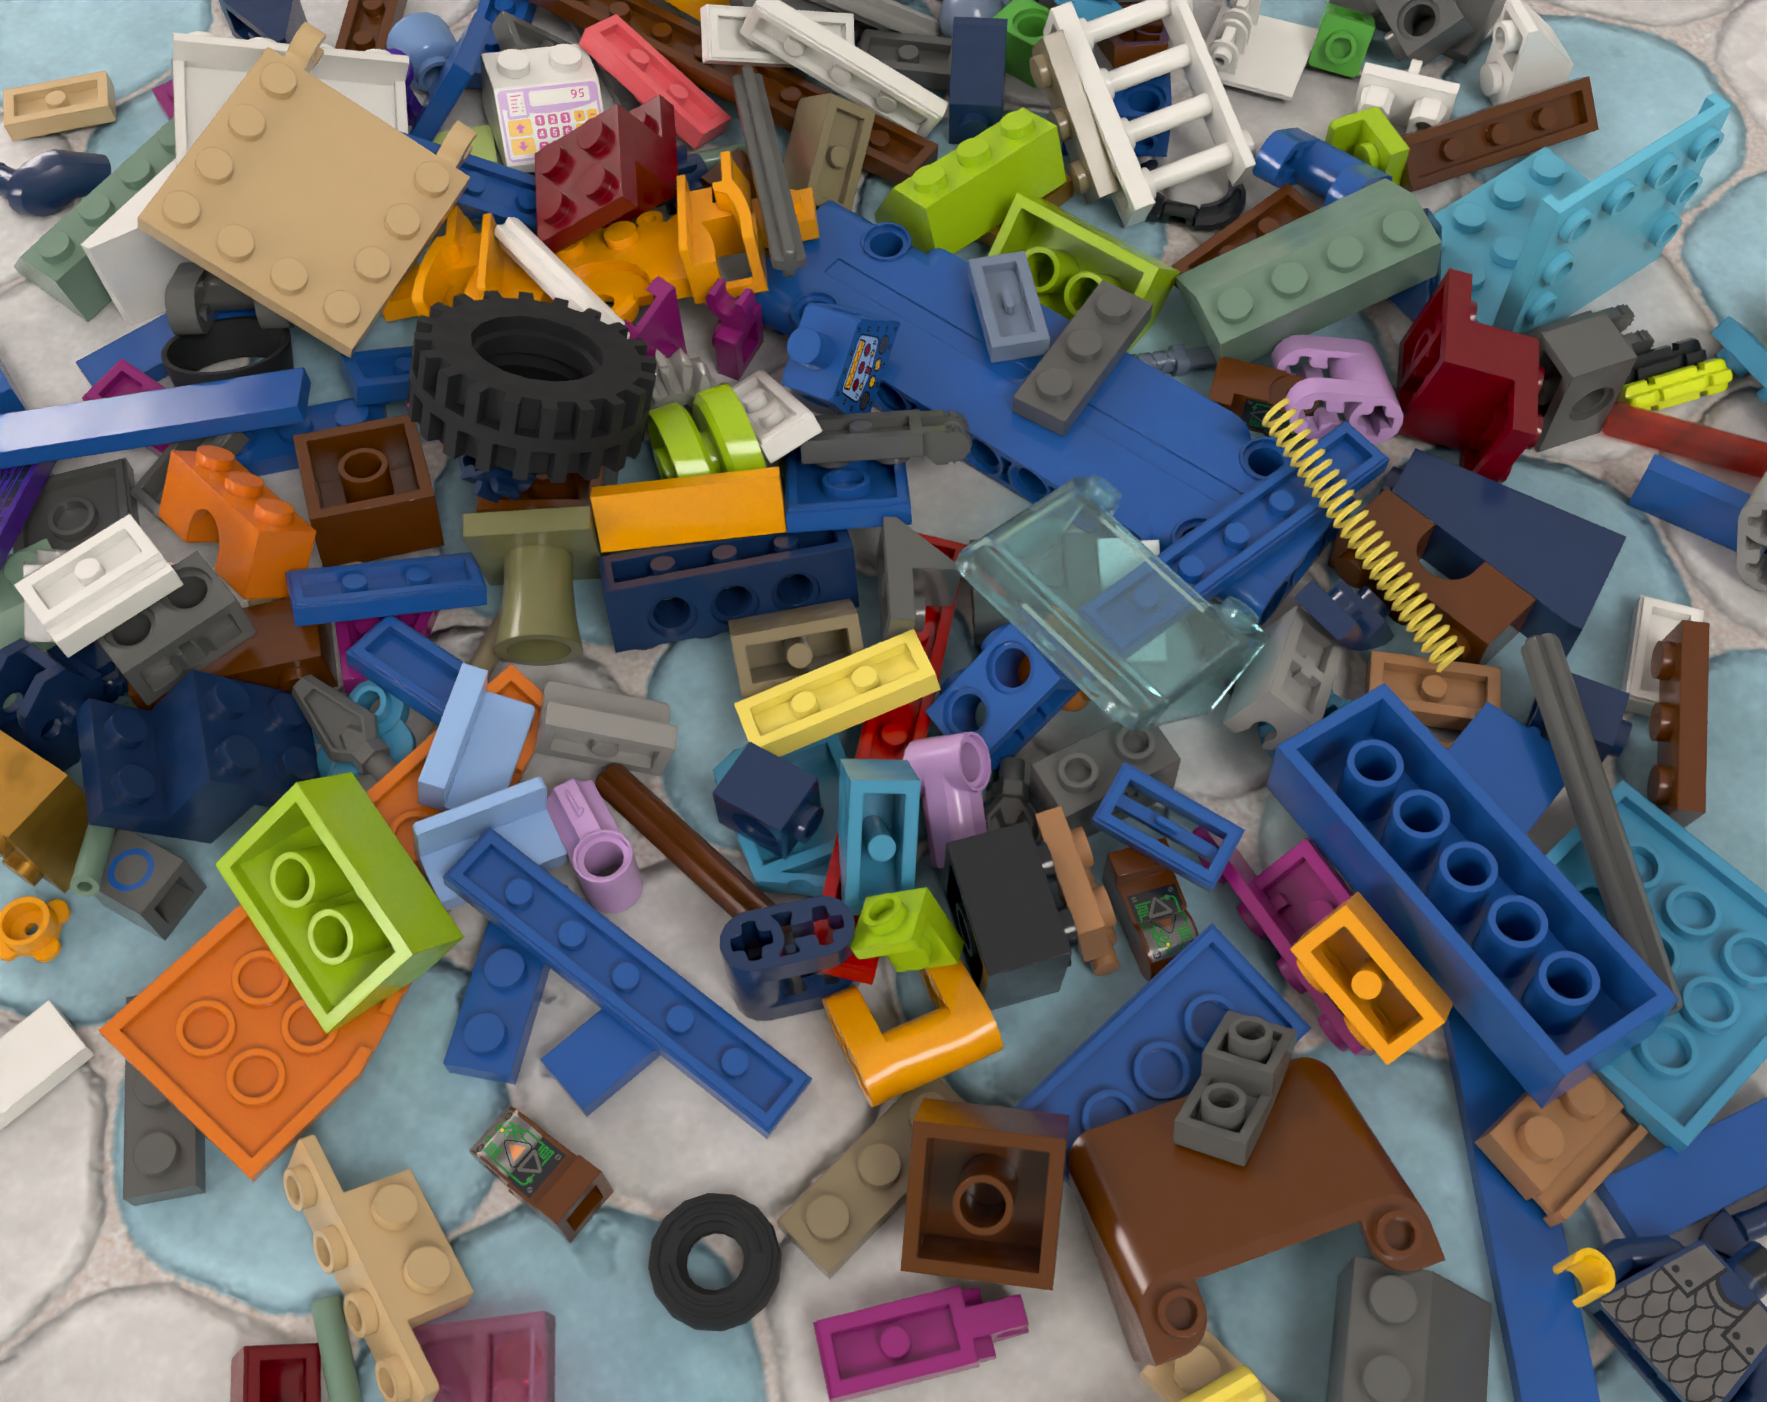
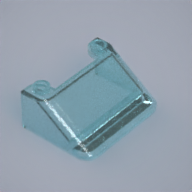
(1111, 608)

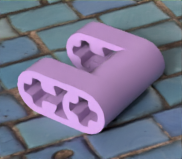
(1355, 386)

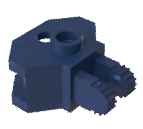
(50, 693)

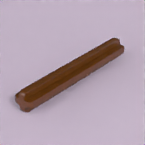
(680, 843)

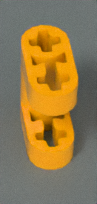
(922, 1048)

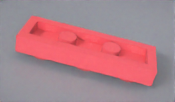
(648, 73)

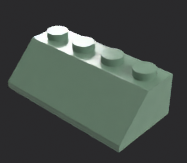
(57, 258)
(1312, 271)

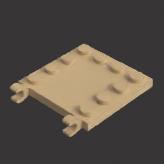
(307, 197)

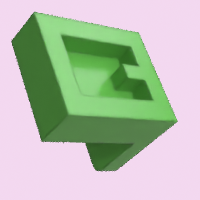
(1341, 40)

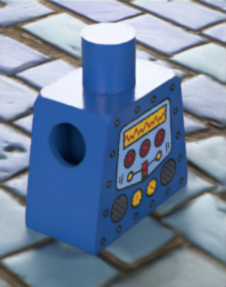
(838, 358)

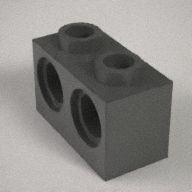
(1402, 15)
(178, 631)

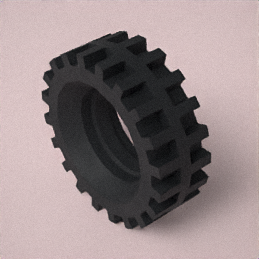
(530, 386)

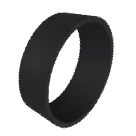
(227, 340)

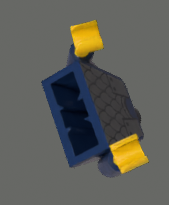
(1680, 1314)

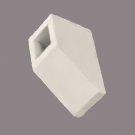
(1522, 55)

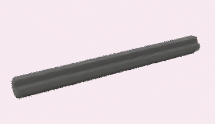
(768, 173)
(1594, 805)

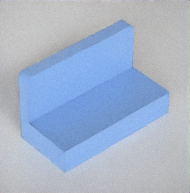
(474, 743)
(514, 813)

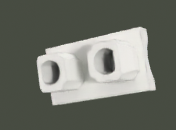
(1406, 96)

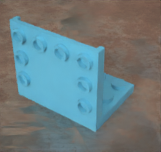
(1555, 241)

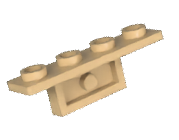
(386, 1262)

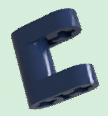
(763, 965)

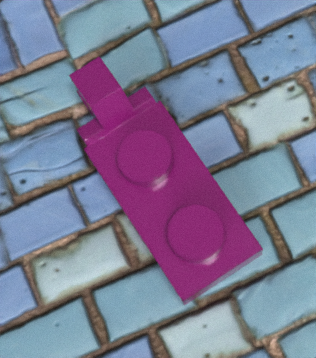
(913, 1340)

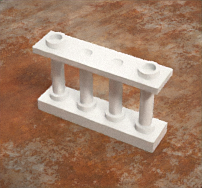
(1137, 185)

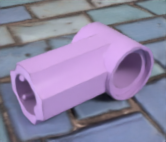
(951, 777)
(595, 844)

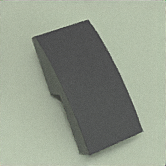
(1235, 1088)

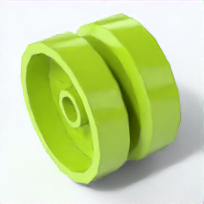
(714, 444)

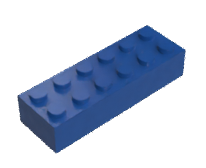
(1468, 894)

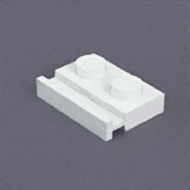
(98, 585)

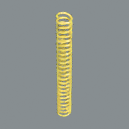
(1362, 545)

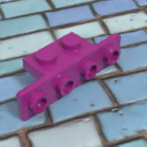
(1284, 906)

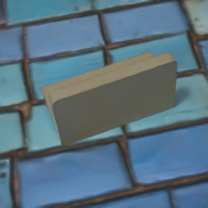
(828, 148)

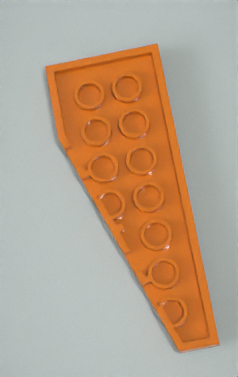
(233, 1034)

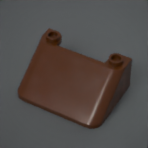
(1180, 1215)

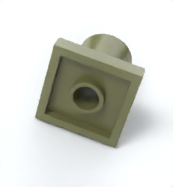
(536, 561)

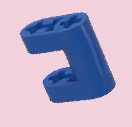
(1314, 164)

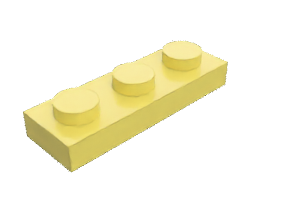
(838, 695)

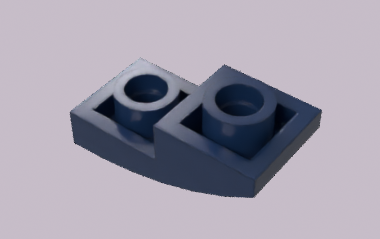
(1349, 616)

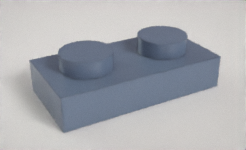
(1008, 306)

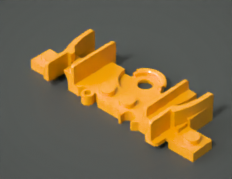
(615, 259)

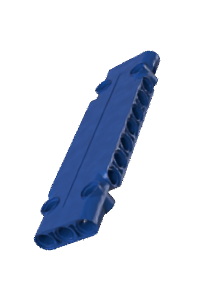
(1142, 431)

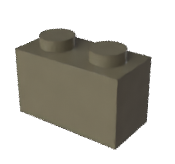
(792, 643)

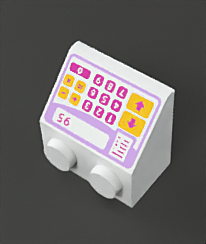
(537, 98)

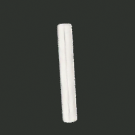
(549, 270)

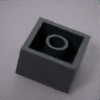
(1007, 914)

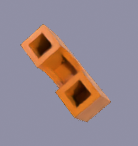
(220, 501)

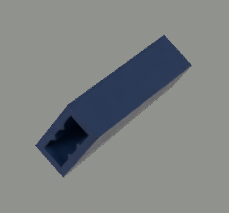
(1530, 542)

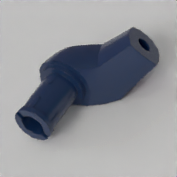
(52, 181)

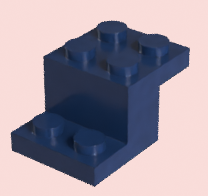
(193, 757)

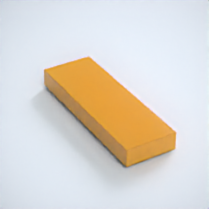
(689, 509)

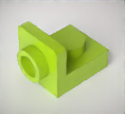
(1371, 139)
(907, 930)

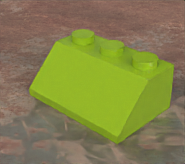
(976, 183)
(1073, 258)
(337, 898)

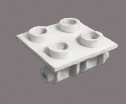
(1259, 50)

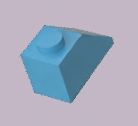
(876, 828)

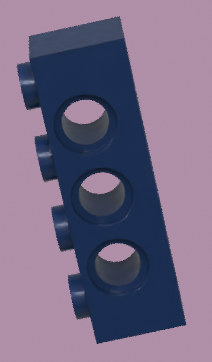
(700, 571)

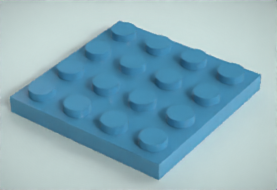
(1718, 954)

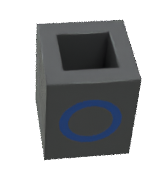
(148, 884)

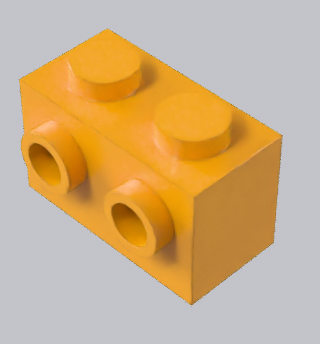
(1371, 979)

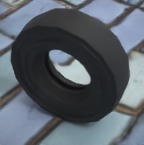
(743, 1297)

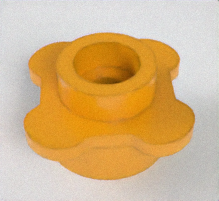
(20, 917)

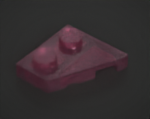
(492, 1358)

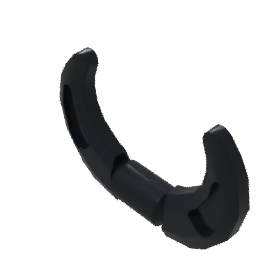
(1208, 217)

